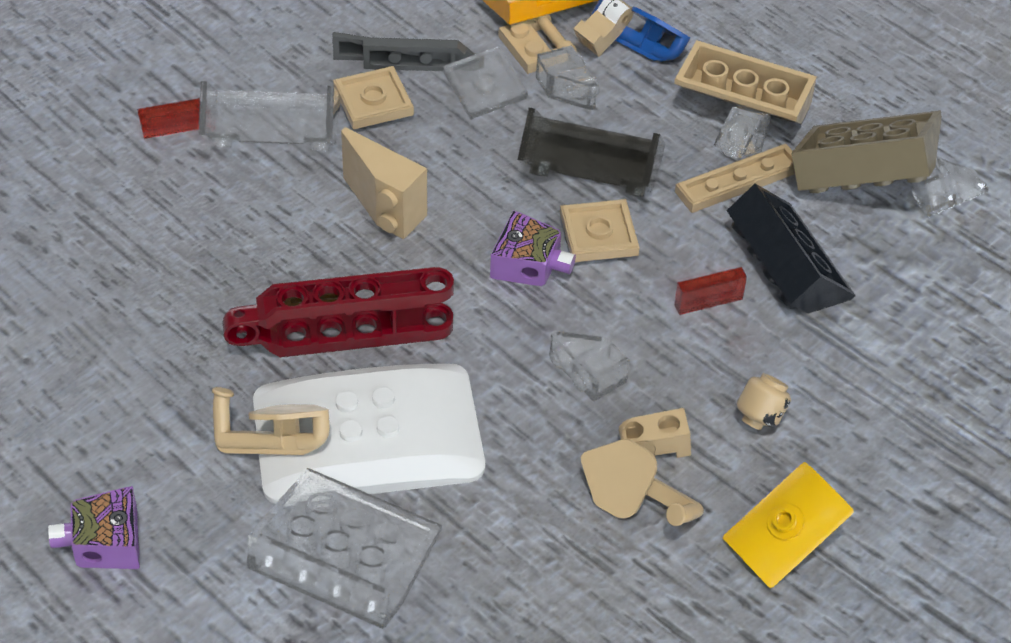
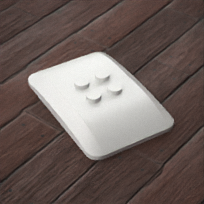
(386, 429)

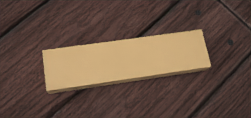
(736, 178)

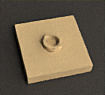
(373, 97)
(599, 230)

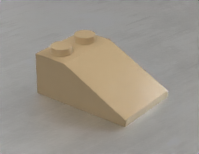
(385, 183)

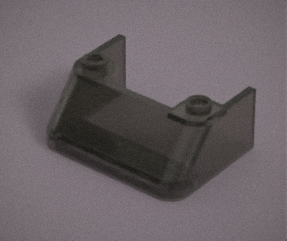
(590, 153)

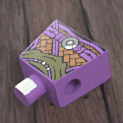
(528, 252)
(101, 531)

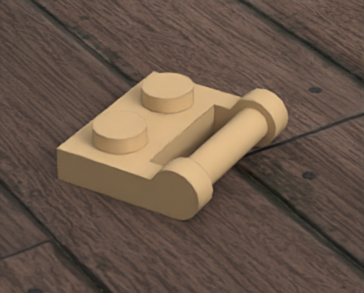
(525, 42)

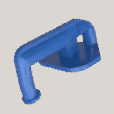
(648, 39)

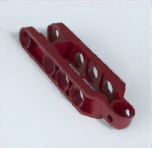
(396, 310)

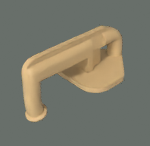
(286, 434)
(623, 476)

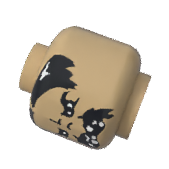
(763, 401)

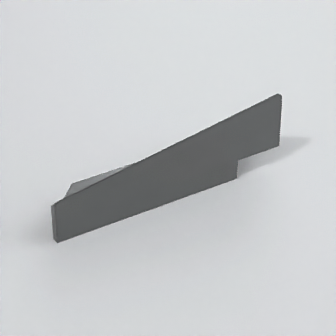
(399, 52)

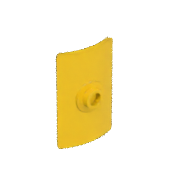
(788, 524)

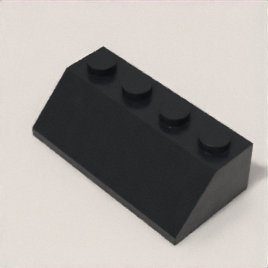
(788, 251)

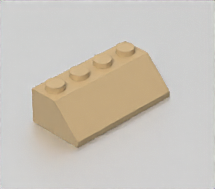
(747, 81)

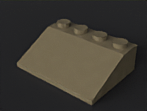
(868, 152)

